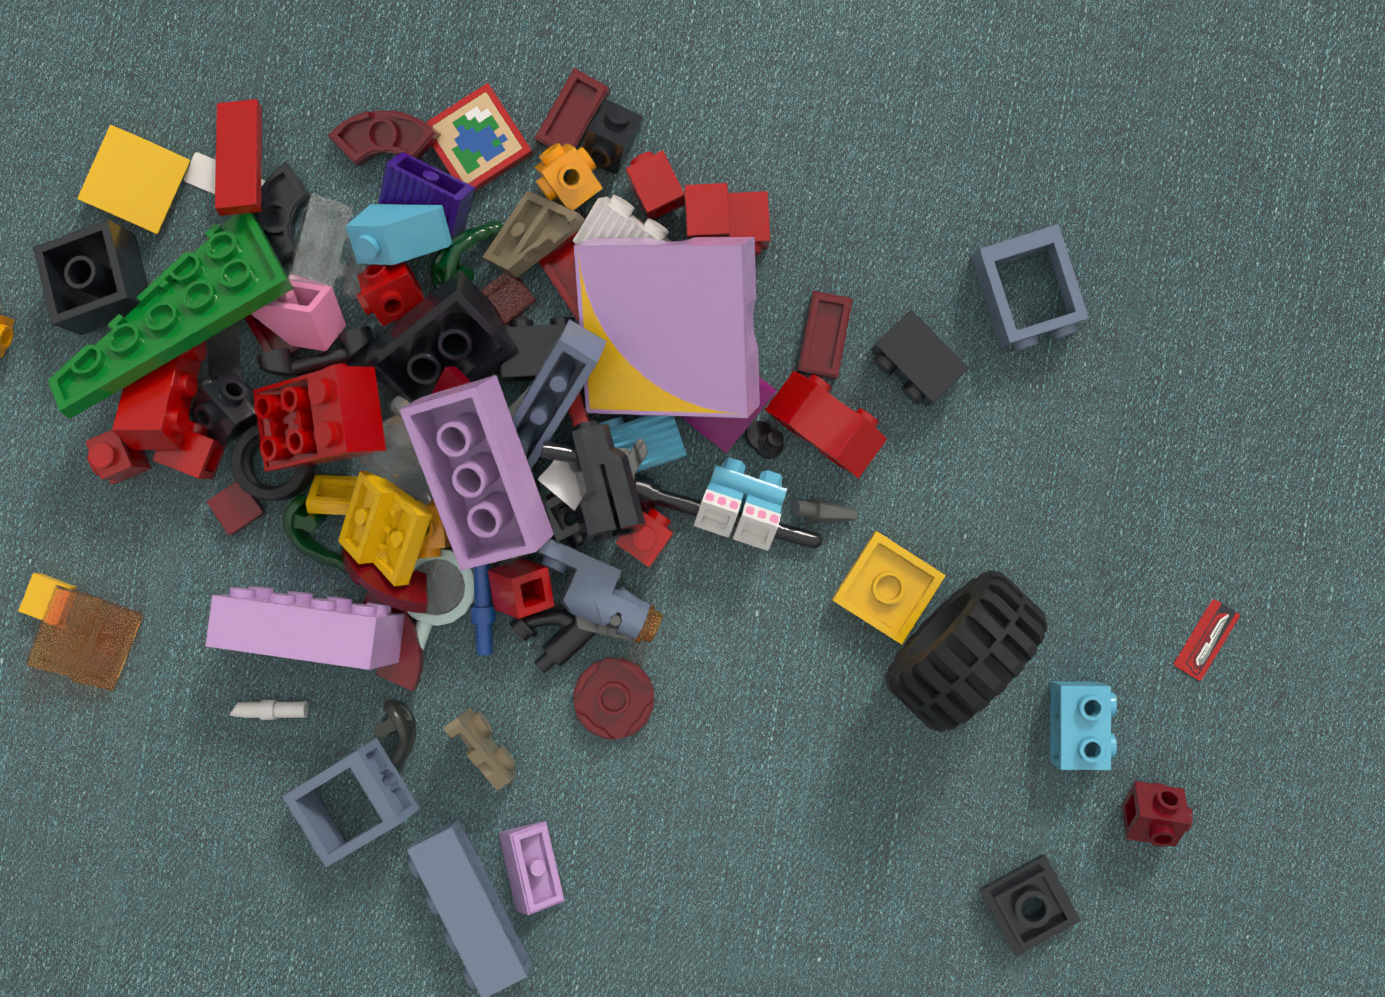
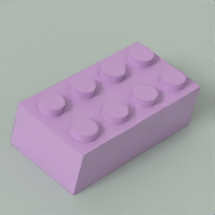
(477, 473)
(305, 627)

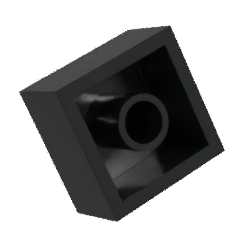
(91, 276)

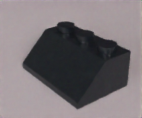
(442, 331)

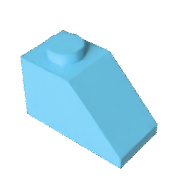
(397, 233)

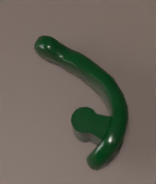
(446, 260)
(298, 524)

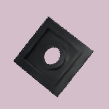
(1009, 892)

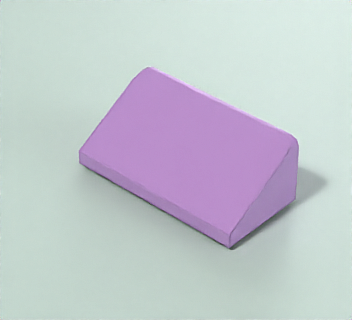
(531, 867)

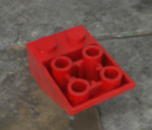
(319, 418)

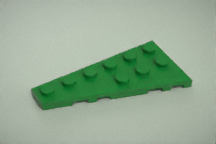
(181, 308)

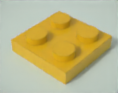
(888, 587)

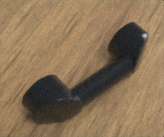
(280, 361)

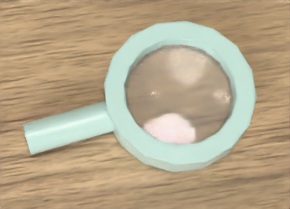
(448, 592)

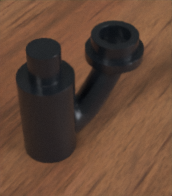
(562, 644)

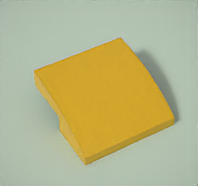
(134, 179)
(384, 527)

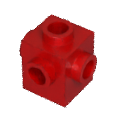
(388, 291)

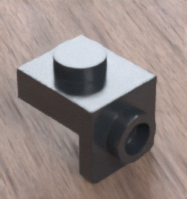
(611, 135)

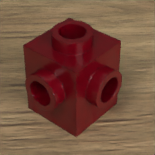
(1156, 814)

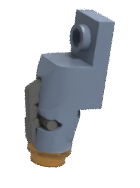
(595, 600)

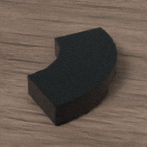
(281, 203)

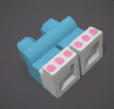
(733, 492)

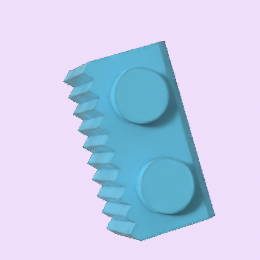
(658, 433)

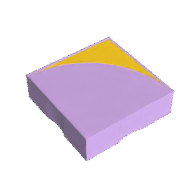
(671, 324)

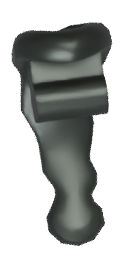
(399, 721)

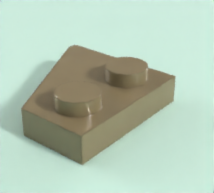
(531, 234)
(483, 752)

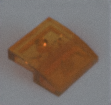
(84, 638)

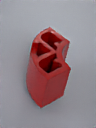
(826, 423)

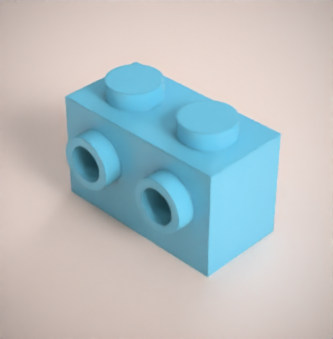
(1081, 725)

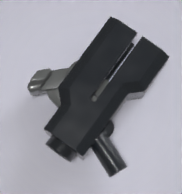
(603, 479)

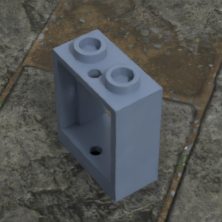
(985, 265)
(390, 799)

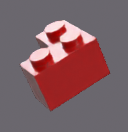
(723, 214)

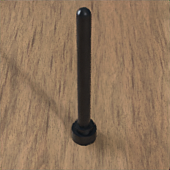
(652, 495)

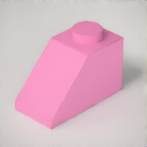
(304, 316)

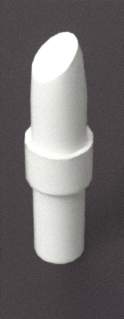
(271, 709)

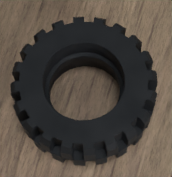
(967, 651)

